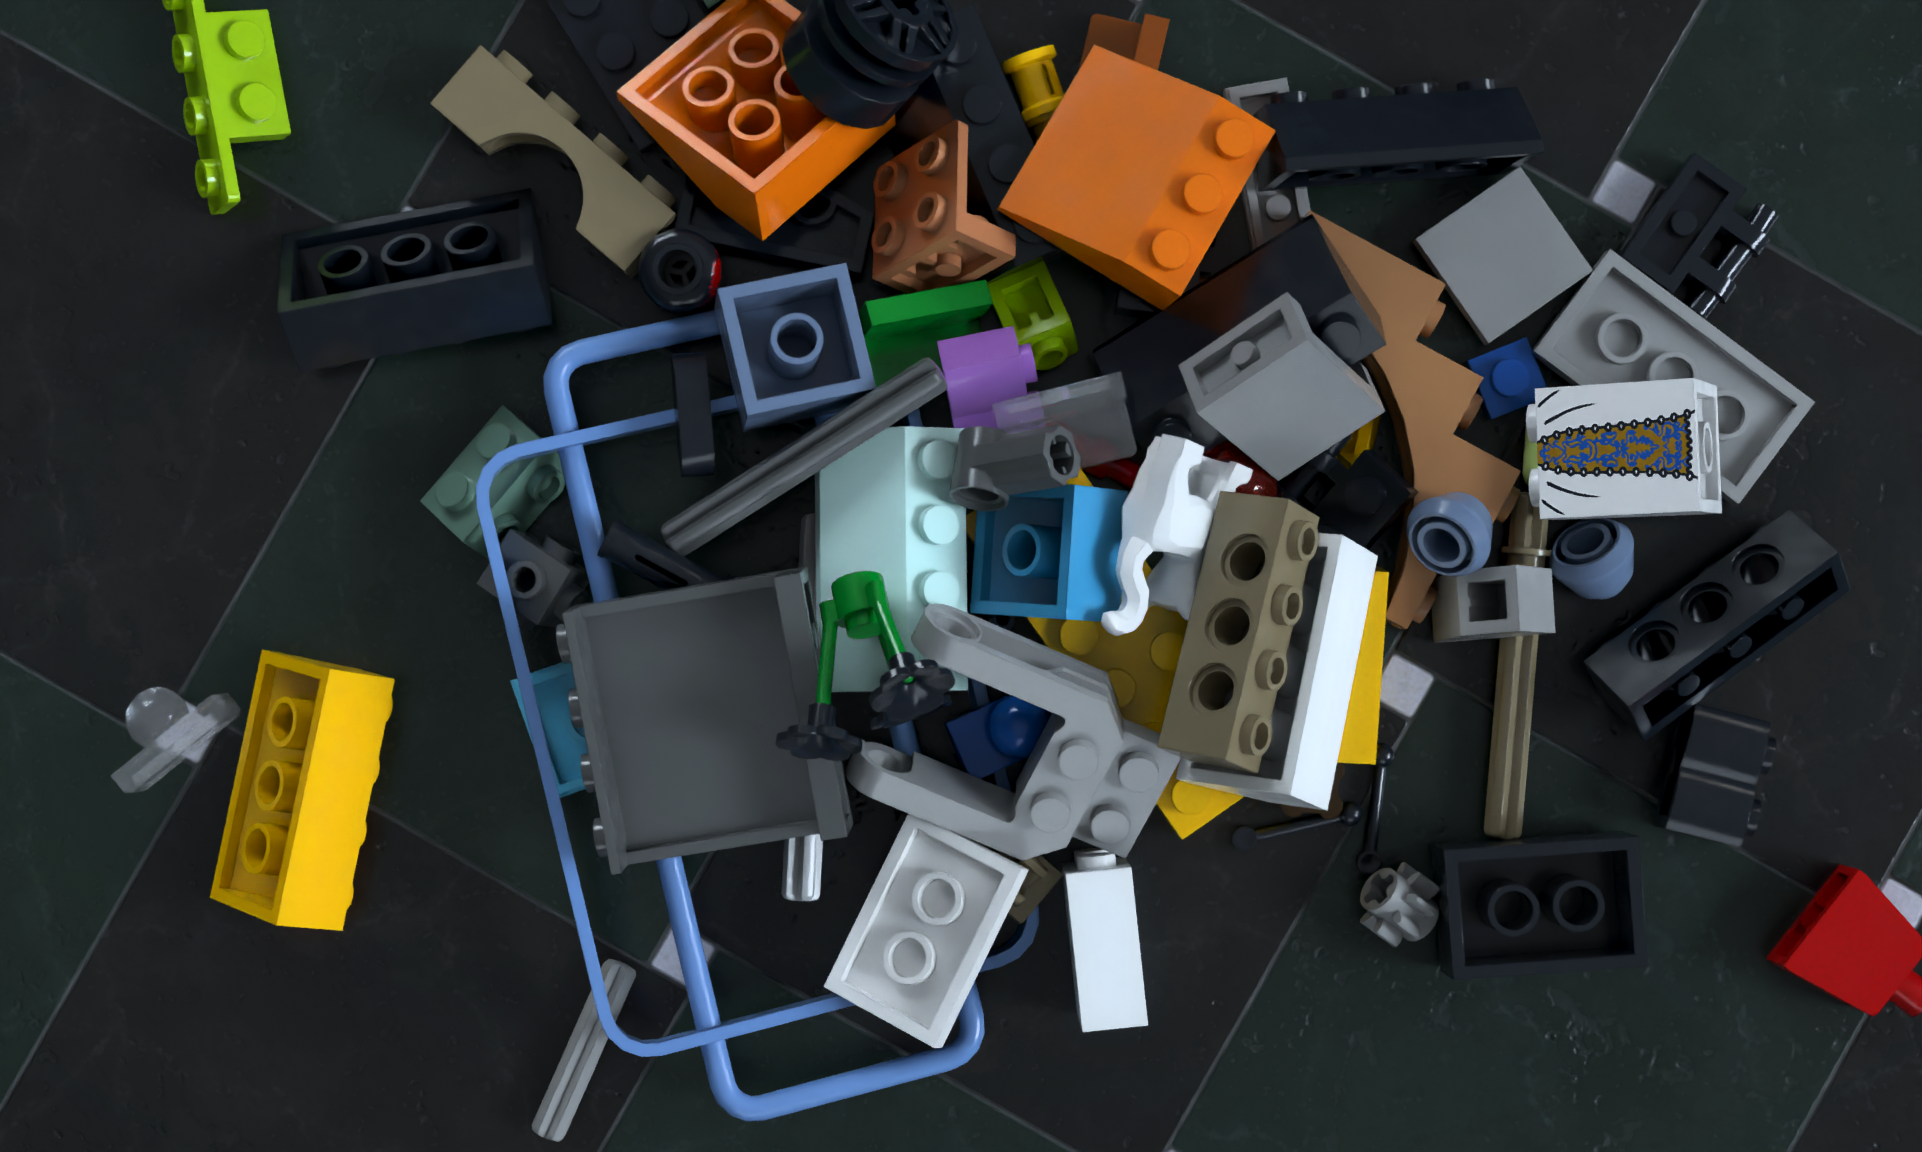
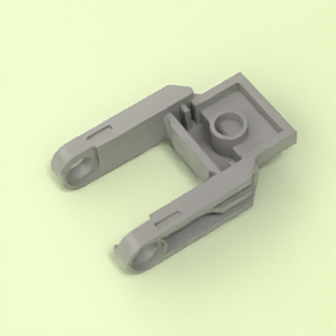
(1083, 780)

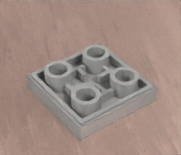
(1502, 255)

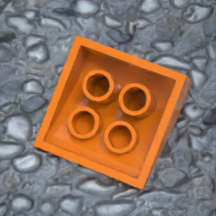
(739, 120)
(1136, 174)

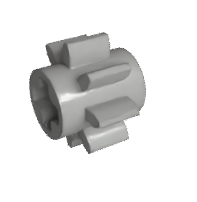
(1399, 904)

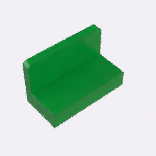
(909, 325)

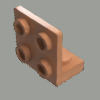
(922, 218)

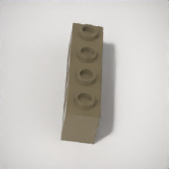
(1226, 600)

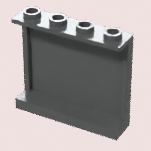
(686, 715)

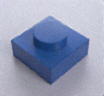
(1508, 378)

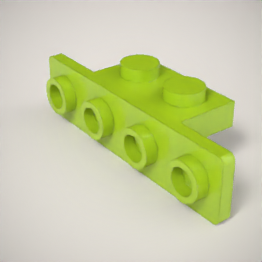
(230, 90)

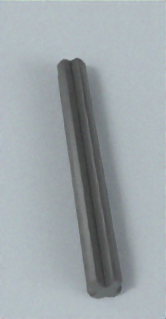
(804, 456)

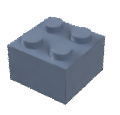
(793, 346)

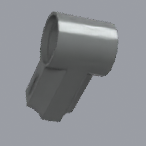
(1002, 464)

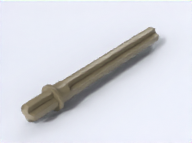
(1514, 688)

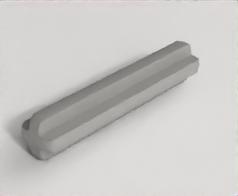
(581, 1055)

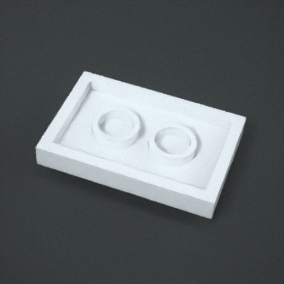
(925, 929)

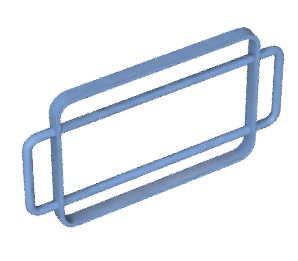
(709, 1030)

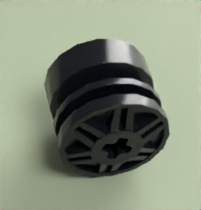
(867, 55)

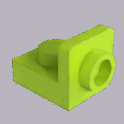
(1037, 313)

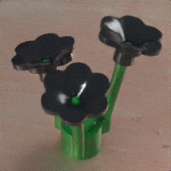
(905, 691)

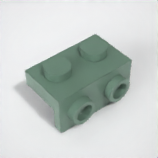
(516, 493)

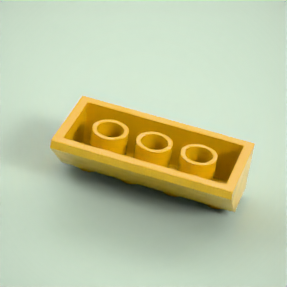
(302, 791)

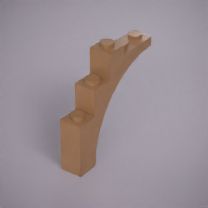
(1426, 403)

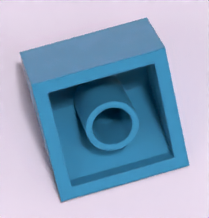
(1049, 554)

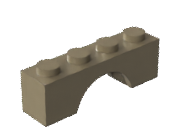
(499, 110)

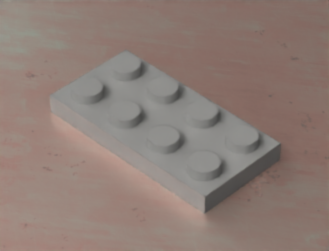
(1634, 331)

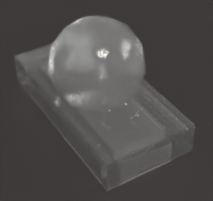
(169, 733)

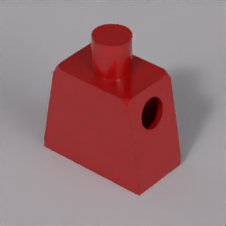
(1854, 946)

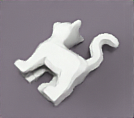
(1169, 514)

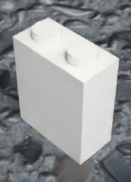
(1104, 941)

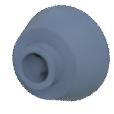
(1450, 533)
(1594, 558)

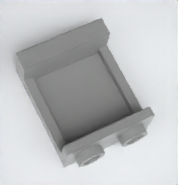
(1279, 389)

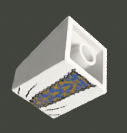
(1625, 450)

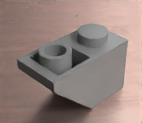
(1493, 604)

